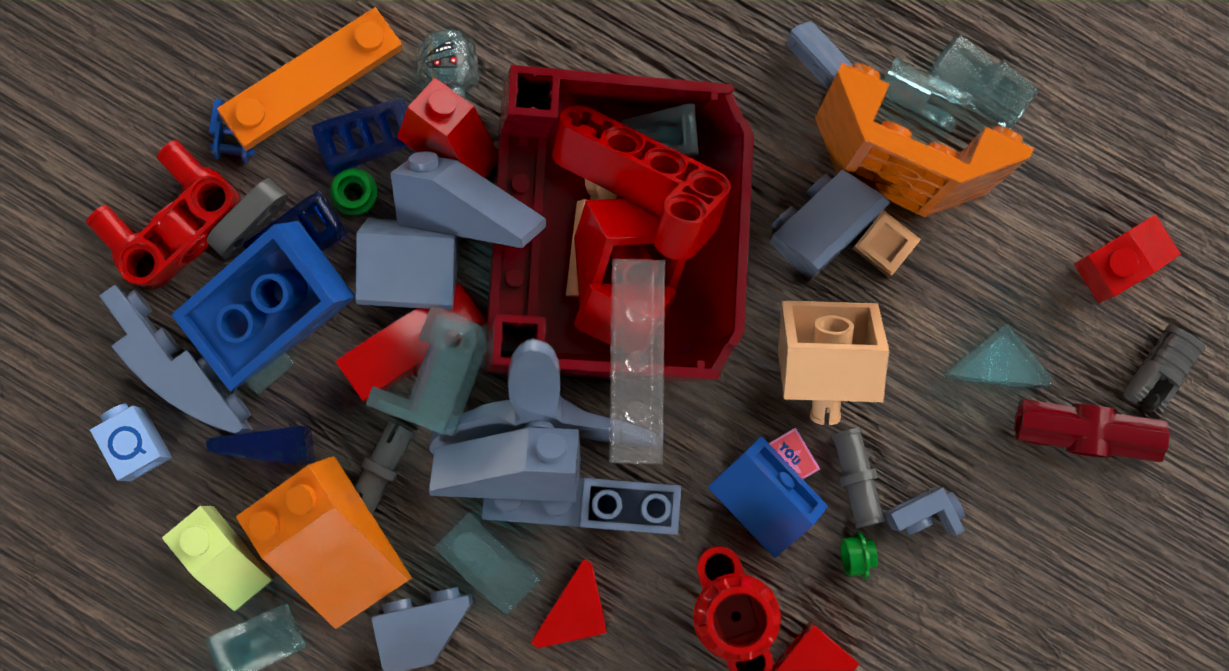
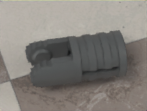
(1164, 370)

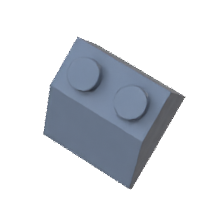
(826, 223)

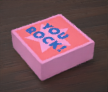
(795, 453)

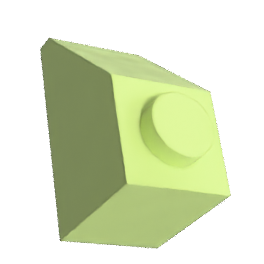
(217, 557)

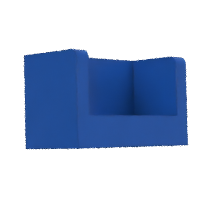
(768, 497)

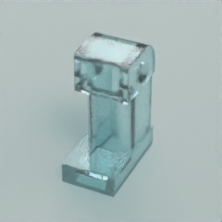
(444, 375)

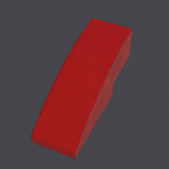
(396, 349)

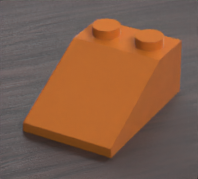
(325, 542)

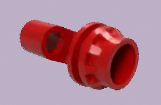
(756, 608)

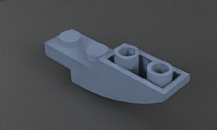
(181, 380)
(599, 506)

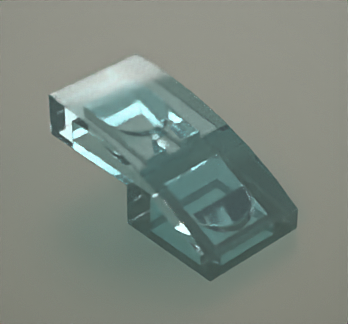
(994, 86)

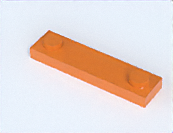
(310, 79)

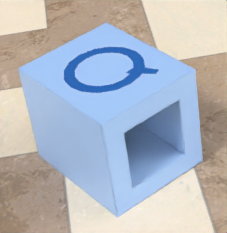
(130, 442)

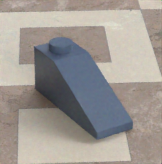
(457, 201)
(510, 466)

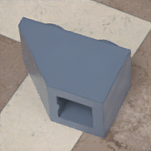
(418, 634)

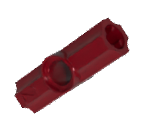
(1091, 430)

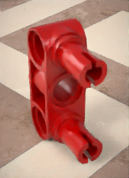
(177, 231)

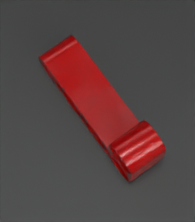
(647, 173)

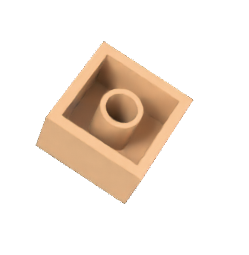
(832, 355)

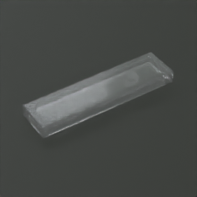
(637, 361)

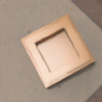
(886, 244)

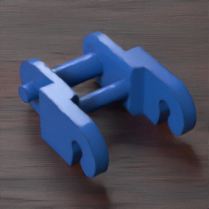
(218, 130)

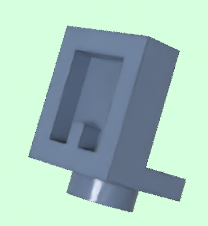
(918, 511)

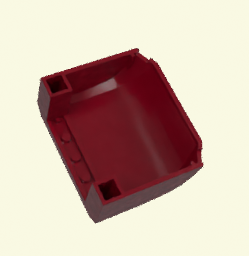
(531, 281)

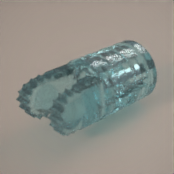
(913, 88)

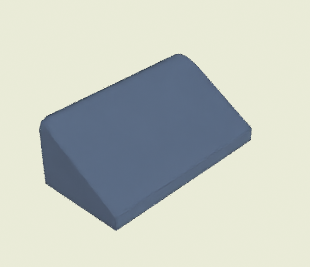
(816, 52)

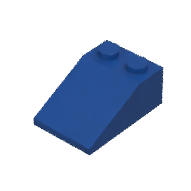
(263, 303)

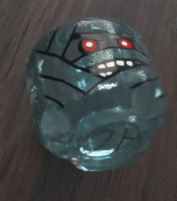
(449, 59)

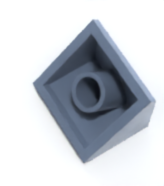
(405, 266)

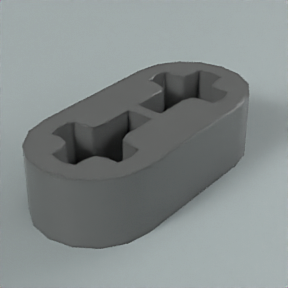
(247, 218)

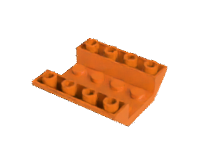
(899, 167)

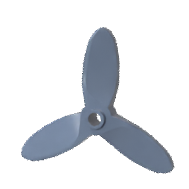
(532, 403)

